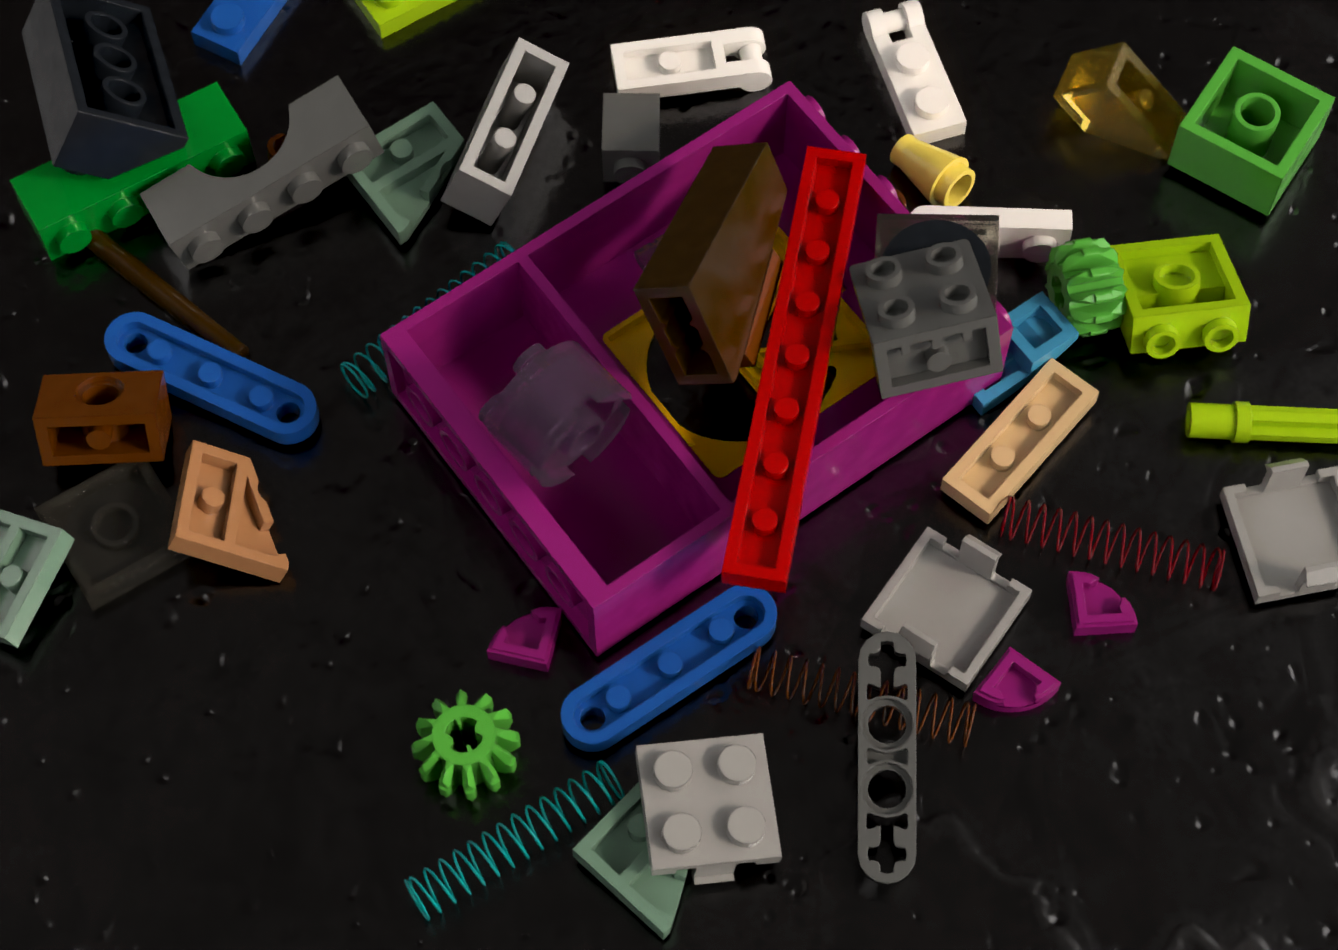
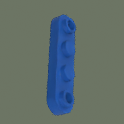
(214, 377)
(668, 668)

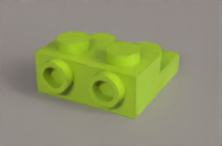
(1181, 296)

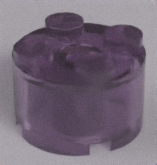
(556, 410)

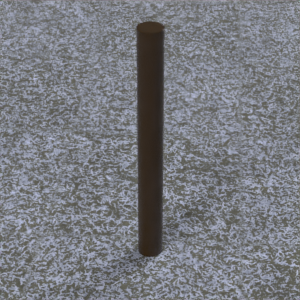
(163, 293)

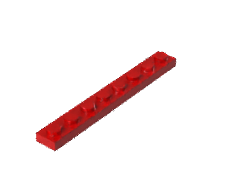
(794, 372)

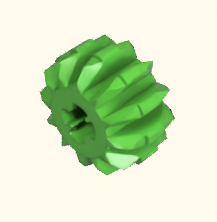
(1087, 285)
(475, 766)

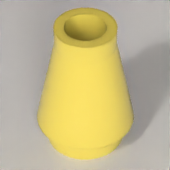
(935, 172)

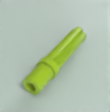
(1247, 422)

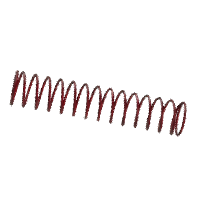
(1218, 569)

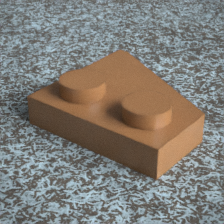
(223, 514)

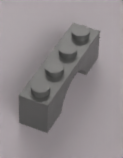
(209, 213)

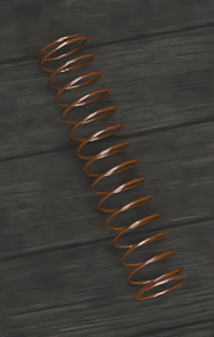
(753, 676)

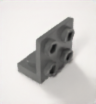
(927, 318)

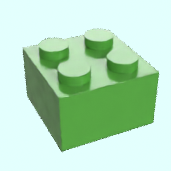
(1250, 130)

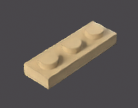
(1019, 440)

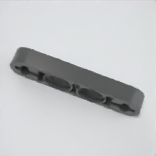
(891, 757)

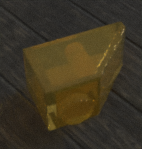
(1120, 100)

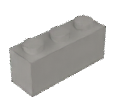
(505, 132)

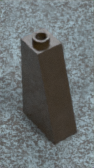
(713, 264)

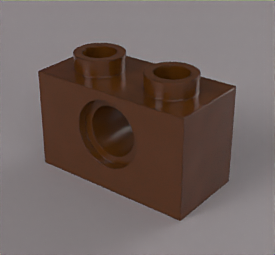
(102, 418)

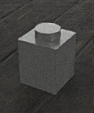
(629, 134)

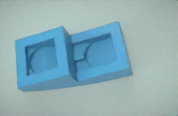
(1037, 336)

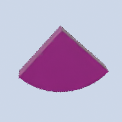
(1097, 607)
(528, 639)
(1015, 685)

